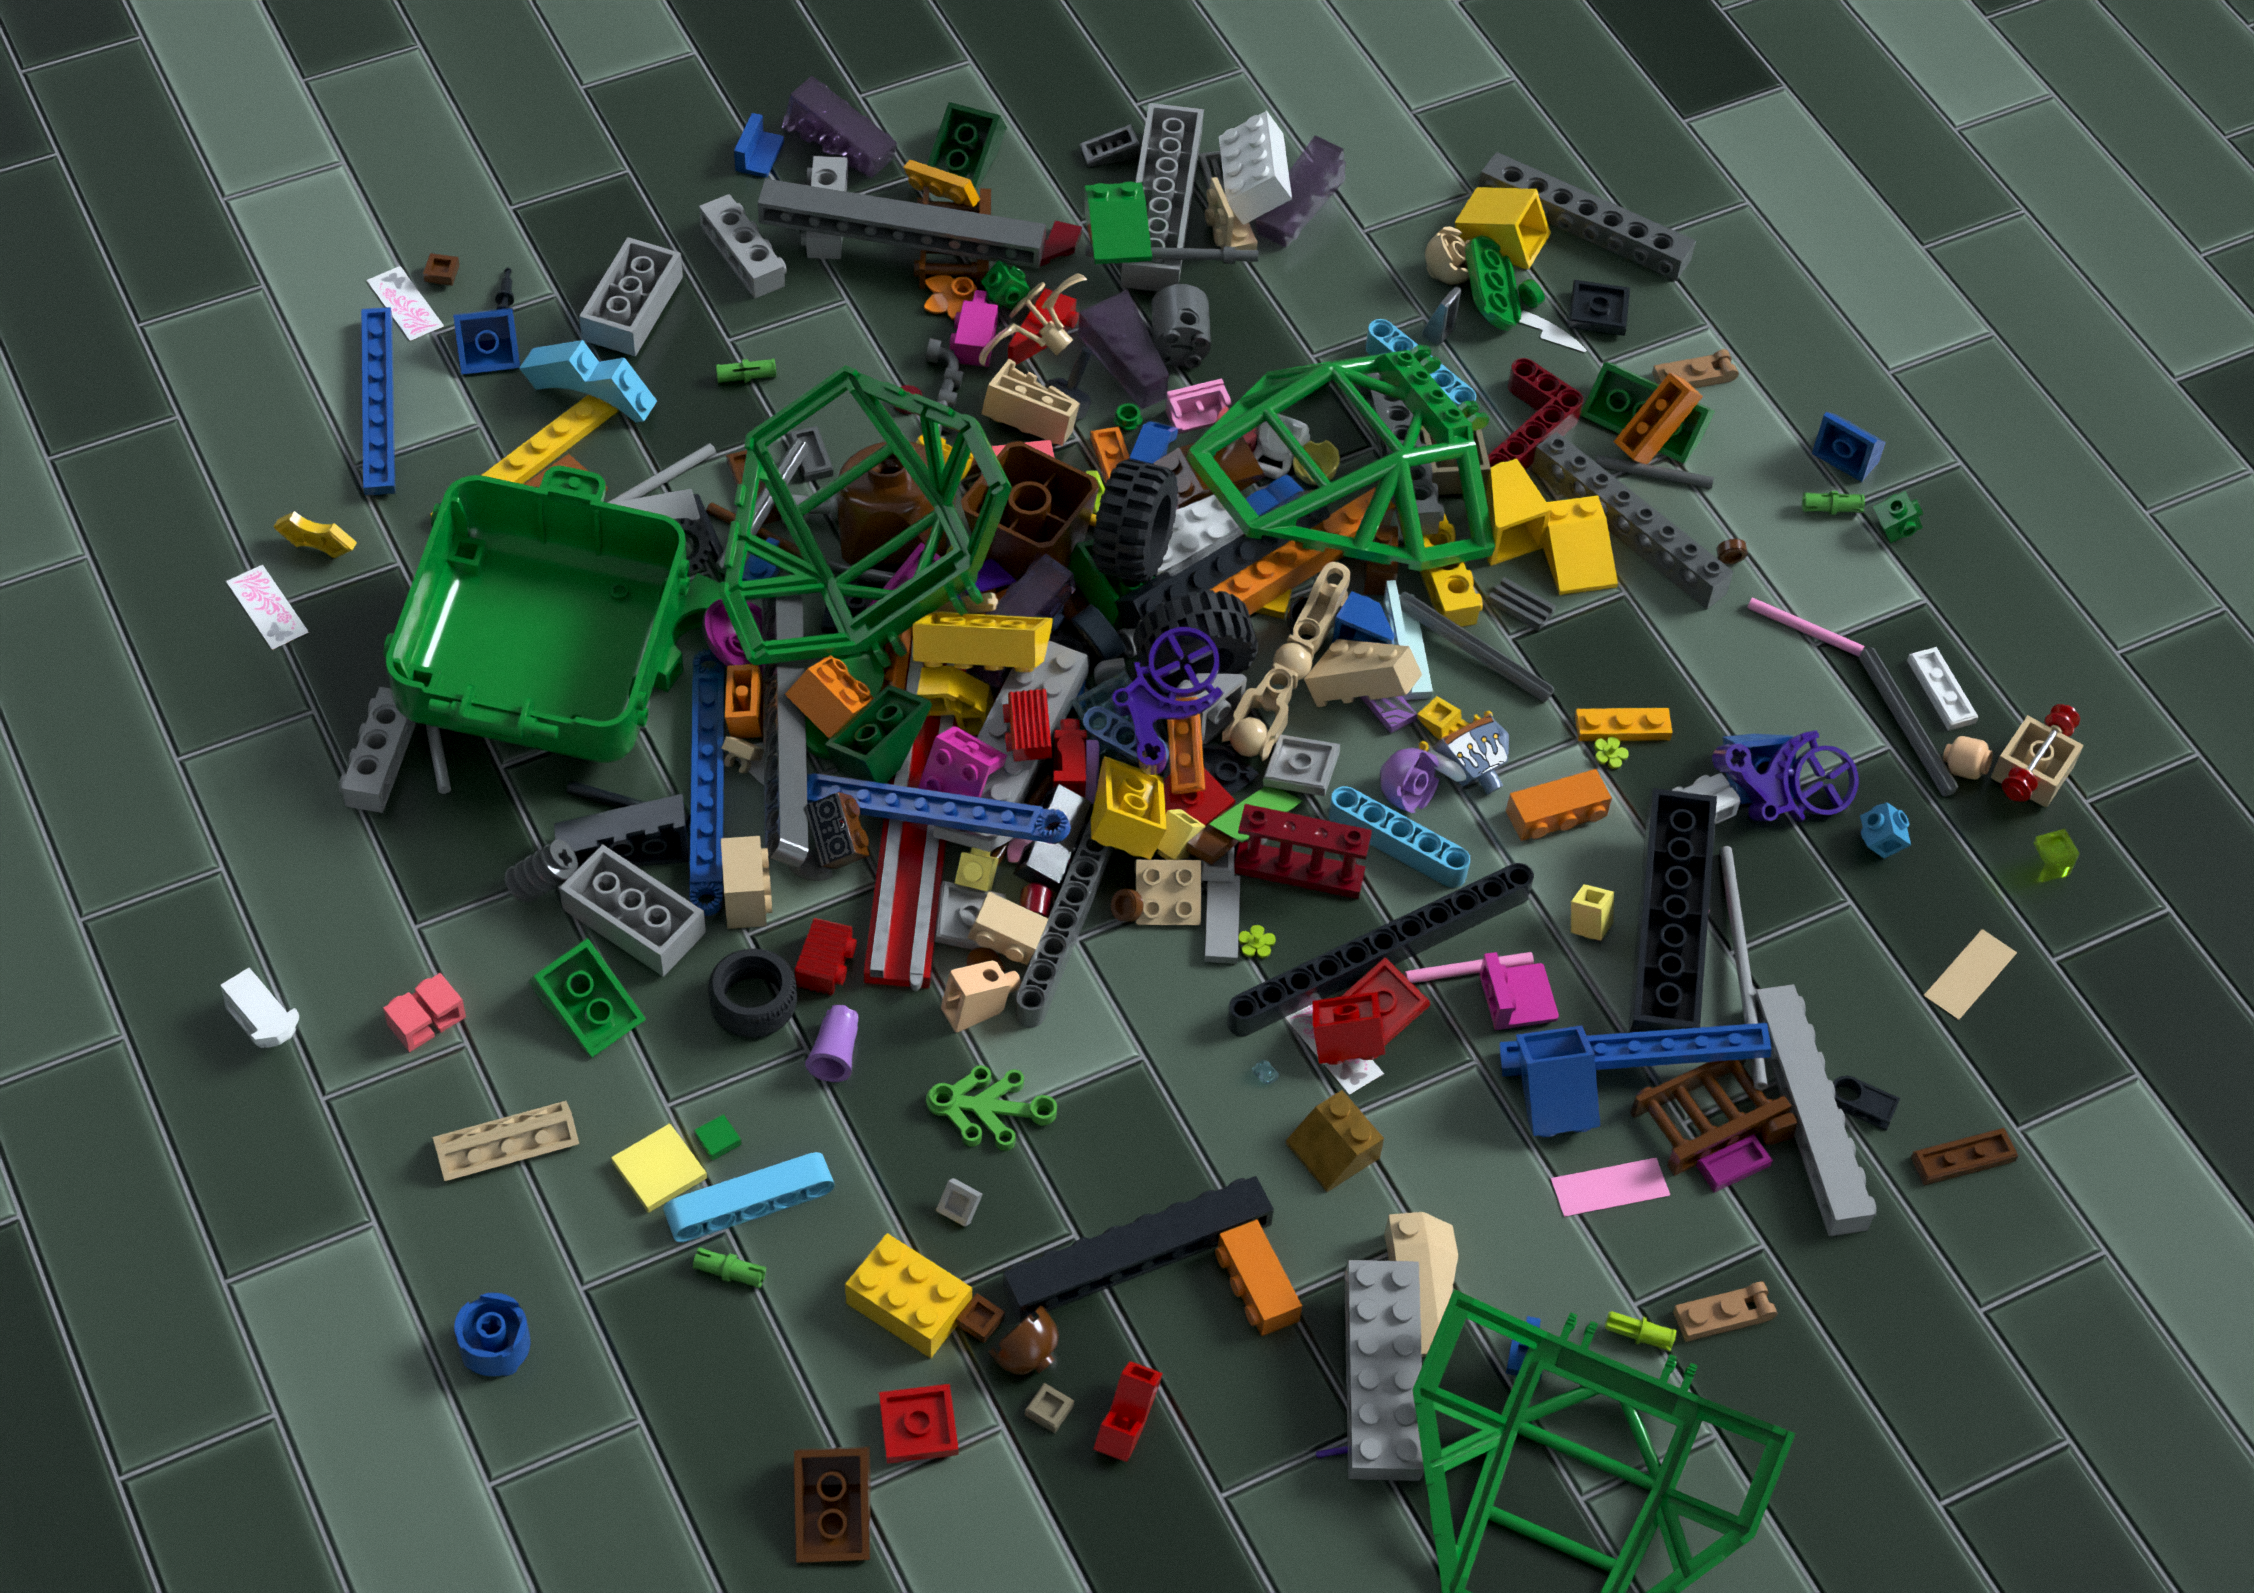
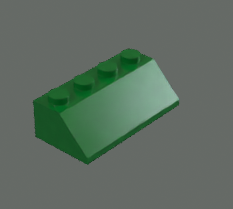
(1621, 394)

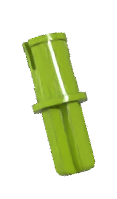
(1641, 1330)

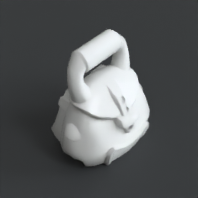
(1272, 446)

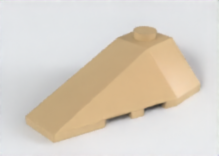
(1433, 1245)

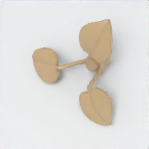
(1052, 334)

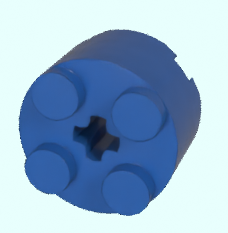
(492, 1335)

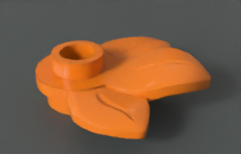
(948, 294)

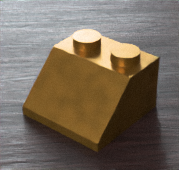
(1335, 1141)

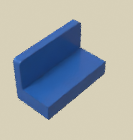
(757, 149)

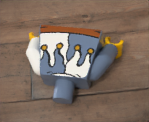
(1473, 753)

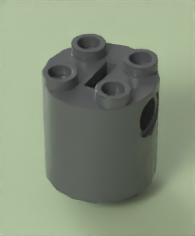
(1181, 325)

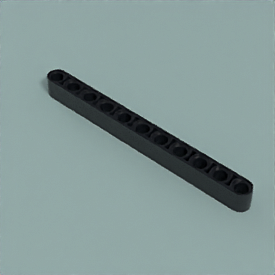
(1365, 949)

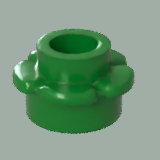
(1128, 417)

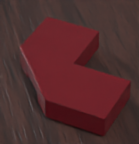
(1061, 241)

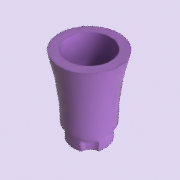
(834, 1045)

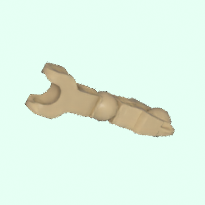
(1289, 665)

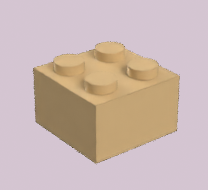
(746, 882)

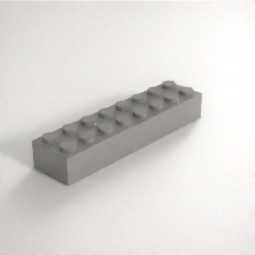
(1168, 178)

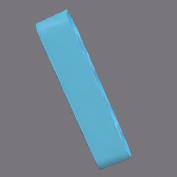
(1387, 338)
(1357, 809)
(748, 1197)

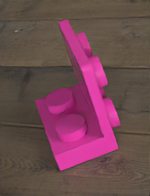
(960, 764)
(1517, 993)

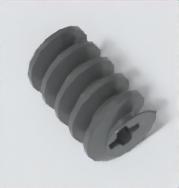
(541, 871)

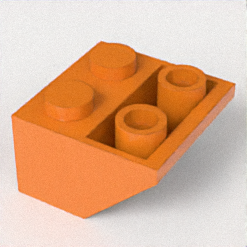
(829, 695)

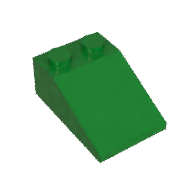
(1117, 223)
(587, 998)

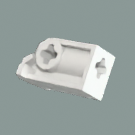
(258, 1010)

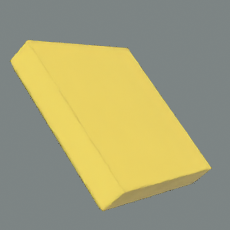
(659, 1168)

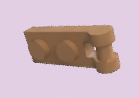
(1700, 370)
(1724, 1312)

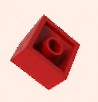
(1348, 1028)

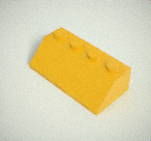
(981, 640)

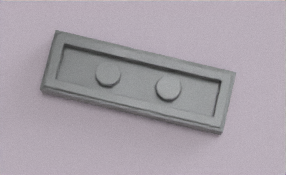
(1222, 921)

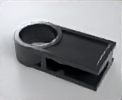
(1872, 1103)

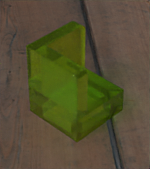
(2057, 853)

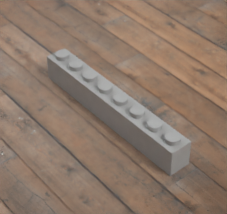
(1820, 1125)

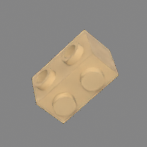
(1007, 928)

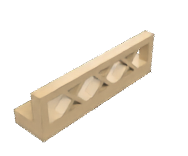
(505, 1140)

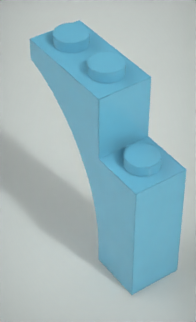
(576, 368)

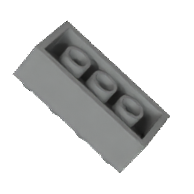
(631, 296)
(632, 910)

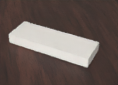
(1942, 688)

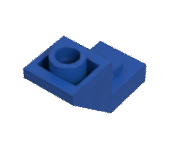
(1153, 442)

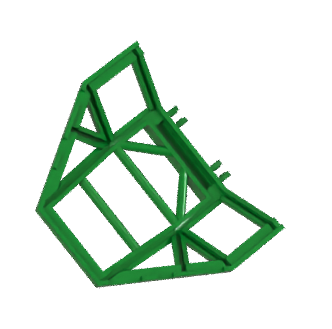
(1430, 407)
(895, 609)
(1595, 1376)

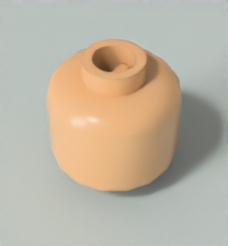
(1968, 757)

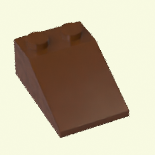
(1234, 460)
(832, 1504)

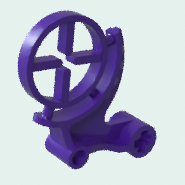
(1148, 706)
(1771, 789)

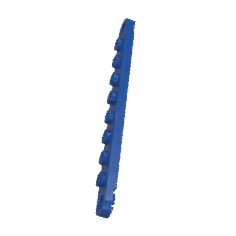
(707, 782)
(944, 808)

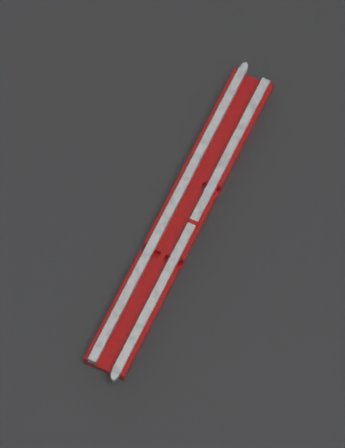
(908, 873)

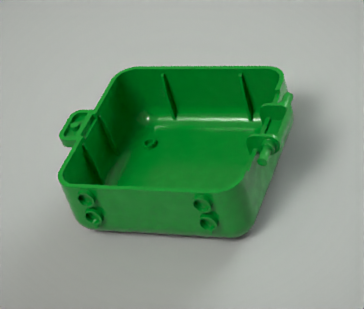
(539, 615)

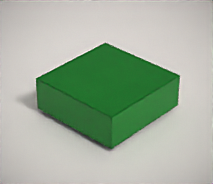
(717, 1137)

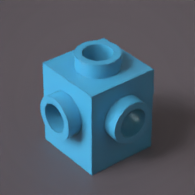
(1885, 830)

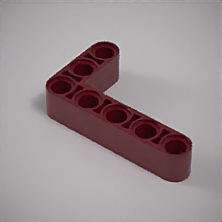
(1556, 406)

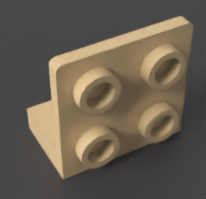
(1225, 224)
(1169, 891)

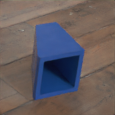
(1559, 1081)

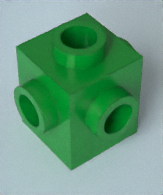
(1005, 285)
(1899, 516)

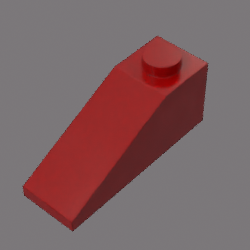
(1022, 347)

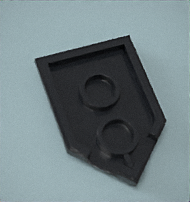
(1225, 767)

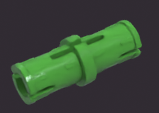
(729, 372)
(1833, 502)
(729, 1267)

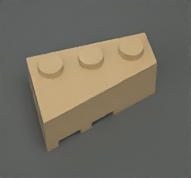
(1030, 406)
(1362, 670)

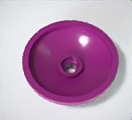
(721, 634)

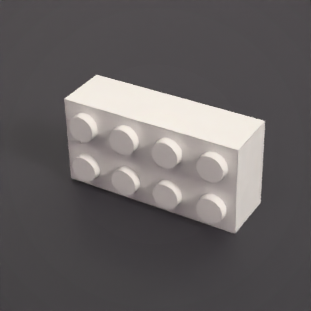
(1255, 167)
(1195, 529)

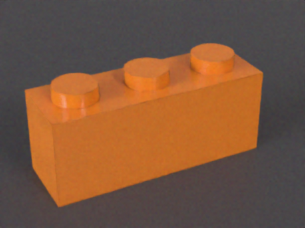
(1658, 418)
(1558, 805)
(1258, 1278)

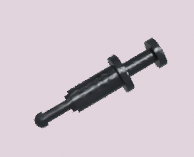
(505, 297)

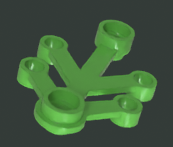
(986, 1105)

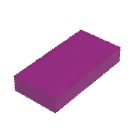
(1734, 1163)

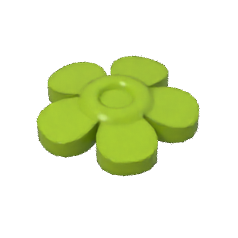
(1610, 752)
(1256, 941)

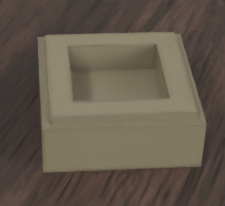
(1049, 1408)

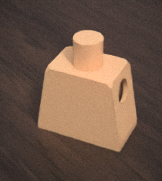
(977, 993)

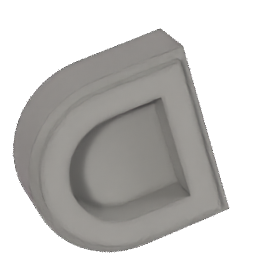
(1108, 669)

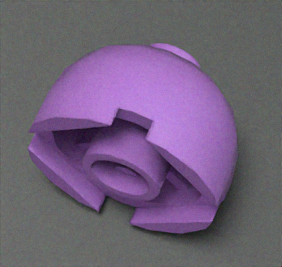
(1409, 778)

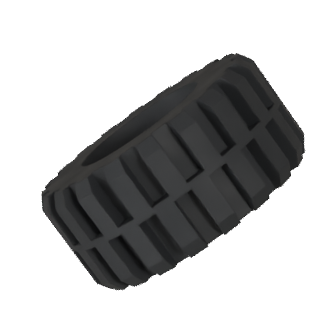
(1135, 520)
(1215, 614)

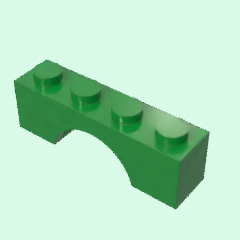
(689, 616)

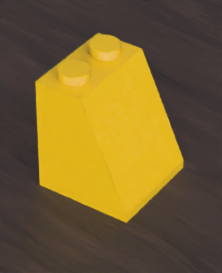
(1508, 217)
(1516, 512)

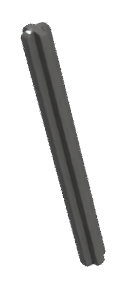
(764, 502)
(1475, 647)
(1908, 722)

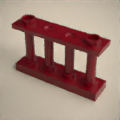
(1297, 868)

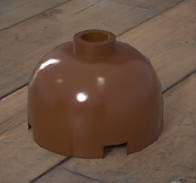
(1028, 1345)

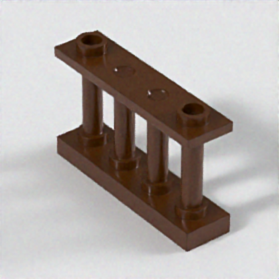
(977, 269)
(1712, 1139)

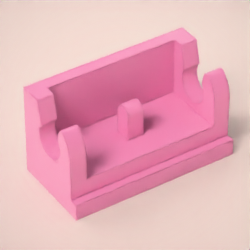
(1196, 405)

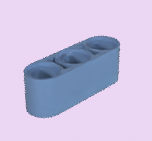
(1112, 731)

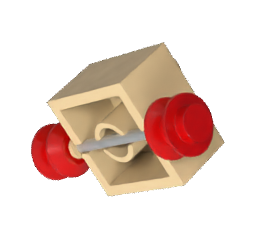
(2039, 756)

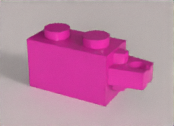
(975, 328)

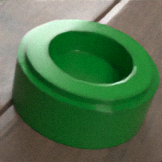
(1531, 293)

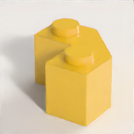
(958, 695)

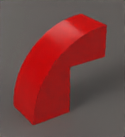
(1128, 1411)

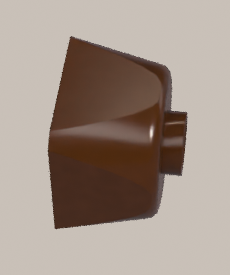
(881, 507)
(1043, 513)

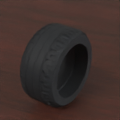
(746, 965)

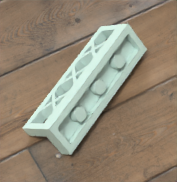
(1408, 633)

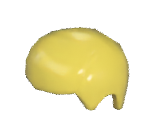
(1324, 455)

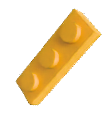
(941, 183)
(1623, 724)

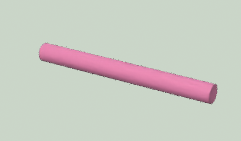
(1805, 627)
(1464, 968)

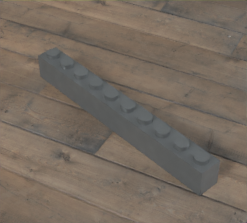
(901, 223)

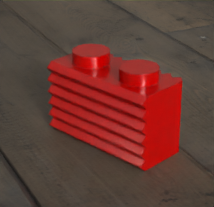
(1029, 725)
(824, 956)

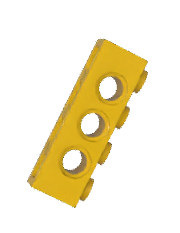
(1451, 585)

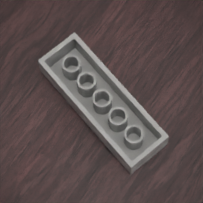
(1062, 677)
(1382, 1369)

